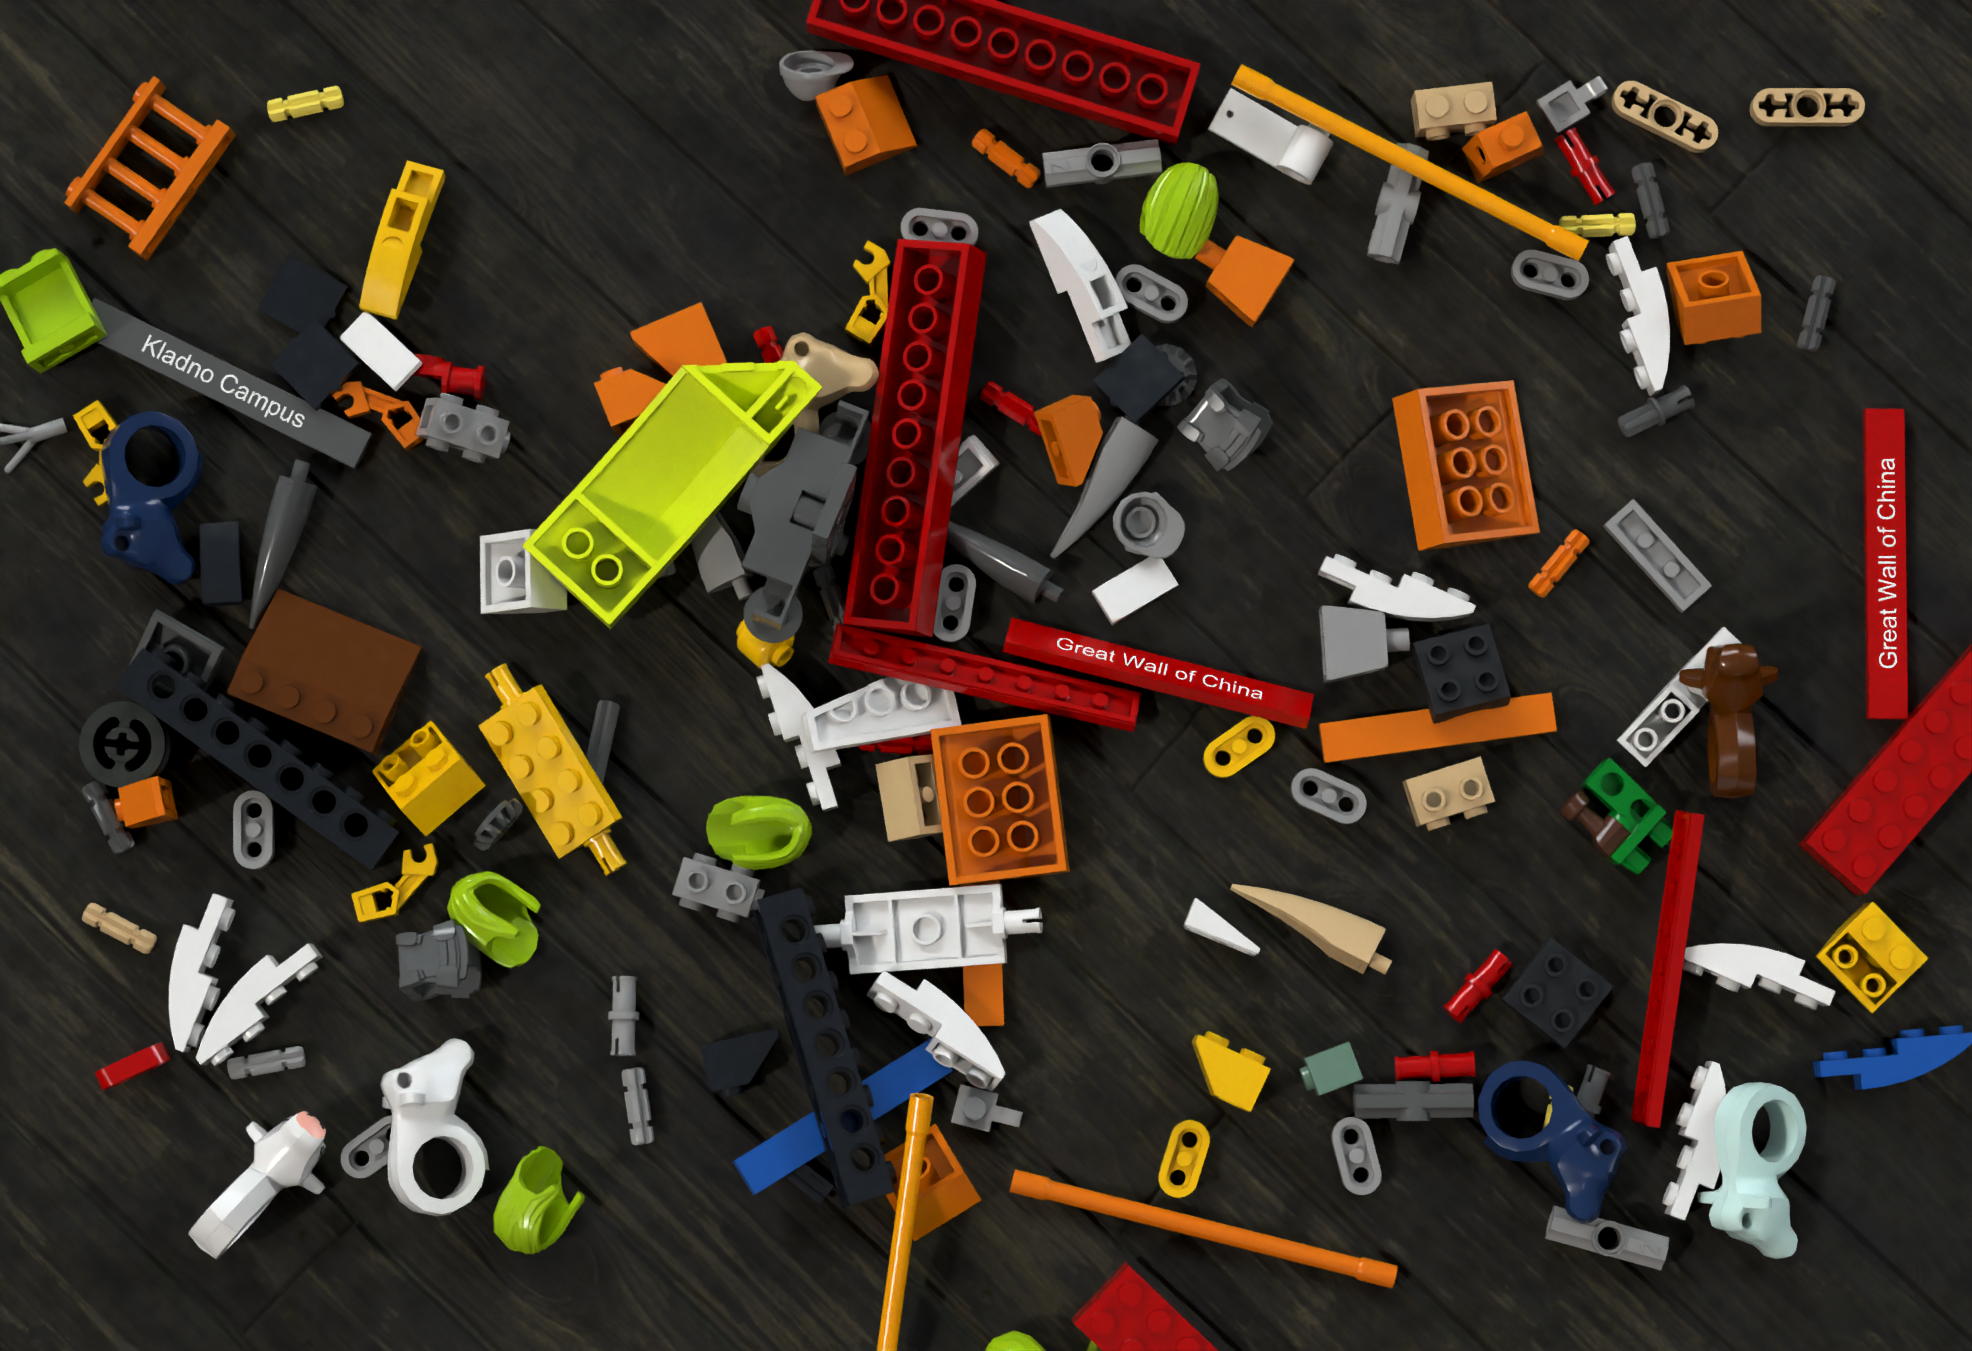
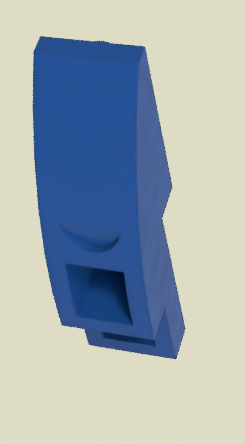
(1909, 1058)

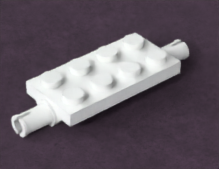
(927, 929)

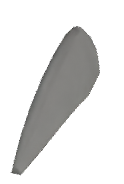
(1114, 467)
(720, 558)

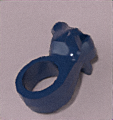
(141, 516)
(1574, 1144)

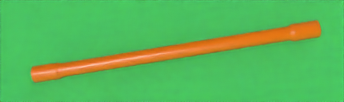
(1360, 1268)

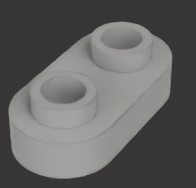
(939, 225)
(1549, 273)
(1153, 290)
(955, 603)
(1328, 795)
(253, 830)
(372, 1141)
(1356, 1155)

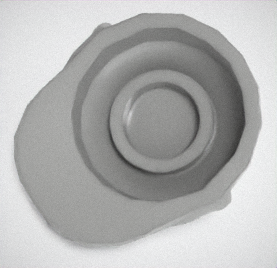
(813, 72)
(1148, 525)

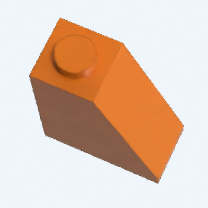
(680, 340)

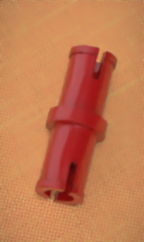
(1584, 166)
(1478, 986)
(1434, 1066)

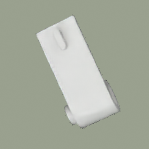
(1287, 147)

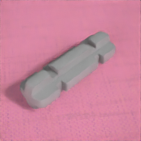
(266, 1062)
(637, 1106)

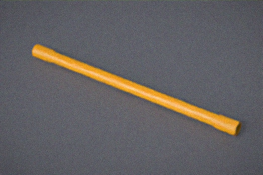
(1553, 235)
(917, 1129)

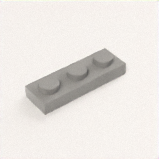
(1657, 555)

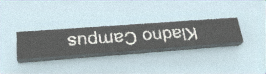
(231, 386)

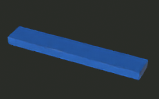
(803, 1140)

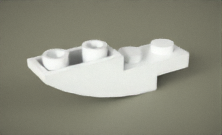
(1090, 284)
(1649, 329)
(1411, 600)
(1669, 709)
(787, 720)
(1740, 963)
(189, 986)
(241, 1011)
(954, 1035)
(1700, 1160)

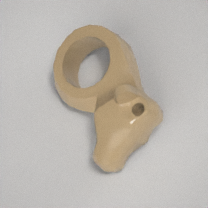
(833, 370)

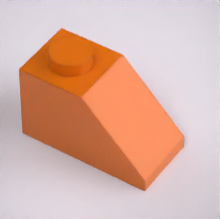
(1070, 436)
(146, 803)

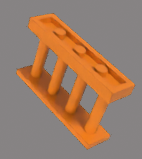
(188, 171)

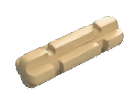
(119, 928)

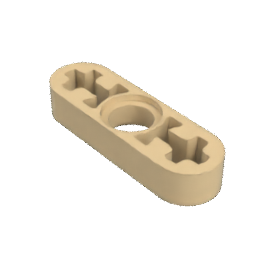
(1779, 95)
(1680, 110)

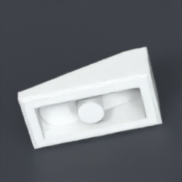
(380, 350)
(972, 466)
(1134, 589)
(1210, 925)

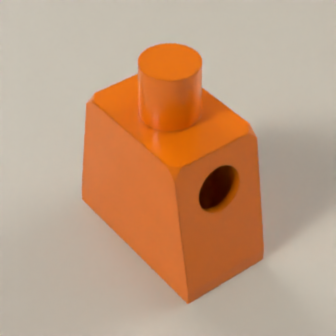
(1503, 146)
(1244, 275)

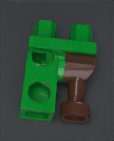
(1630, 817)

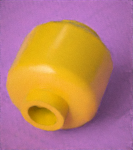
(763, 652)

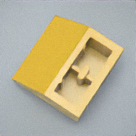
(428, 778)
(1871, 956)
(1228, 1074)

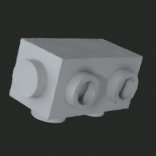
(473, 431)
(708, 885)

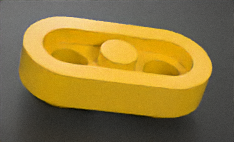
(1238, 746)
(1184, 1158)

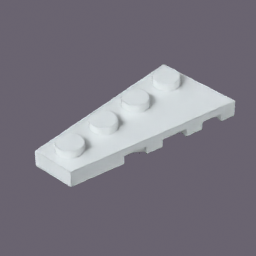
(879, 713)

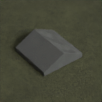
(186, 647)

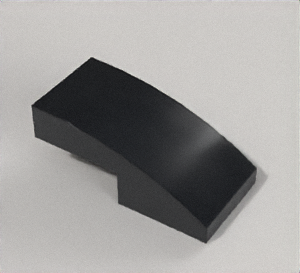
(221, 564)

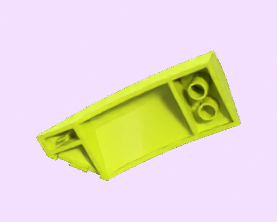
(667, 479)

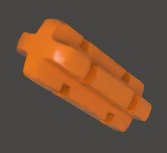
(1006, 158)
(1559, 563)

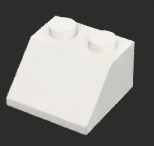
(514, 579)

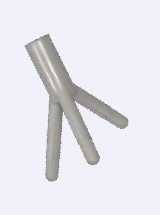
(32, 436)

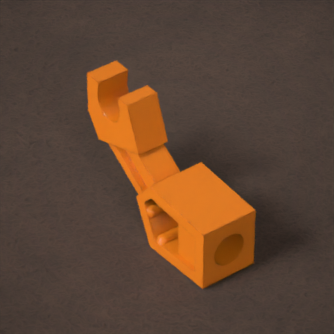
(368, 400)

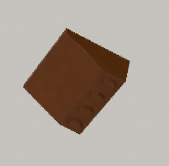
(325, 671)

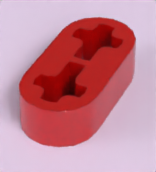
(132, 1066)

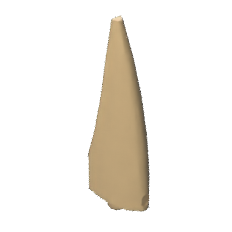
(1334, 931)

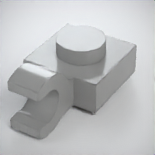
(1567, 105)
(979, 1108)

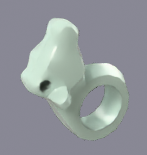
(1750, 1199)

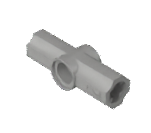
(1128, 161)
(1395, 211)
(1631, 1244)

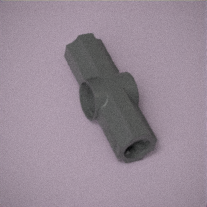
(1413, 1100)

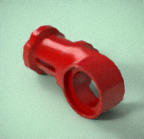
(454, 378)

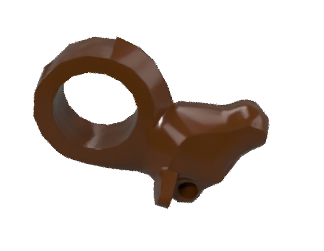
(1732, 685)

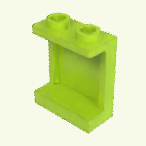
(49, 309)

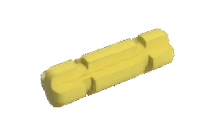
(305, 103)
(1600, 225)

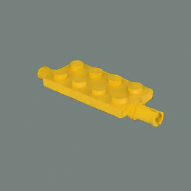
(551, 771)

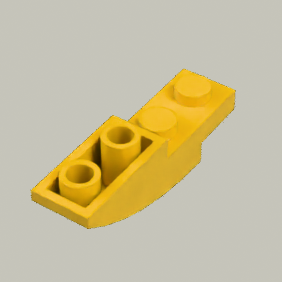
(399, 239)

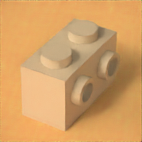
(1453, 110)
(1449, 792)
(909, 797)

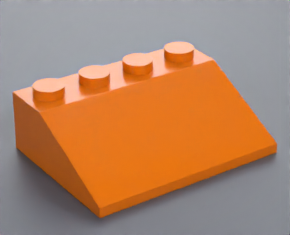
(1465, 464)
(1000, 800)

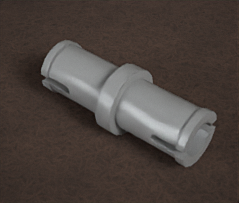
(623, 1016)

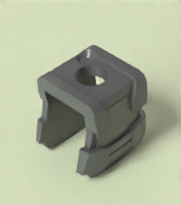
(1226, 425)
(438, 963)

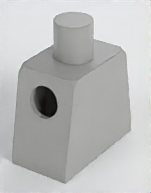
(1357, 642)

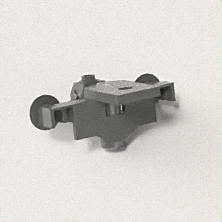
(796, 527)

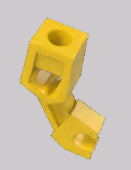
(876, 276)
(89, 420)
(413, 877)

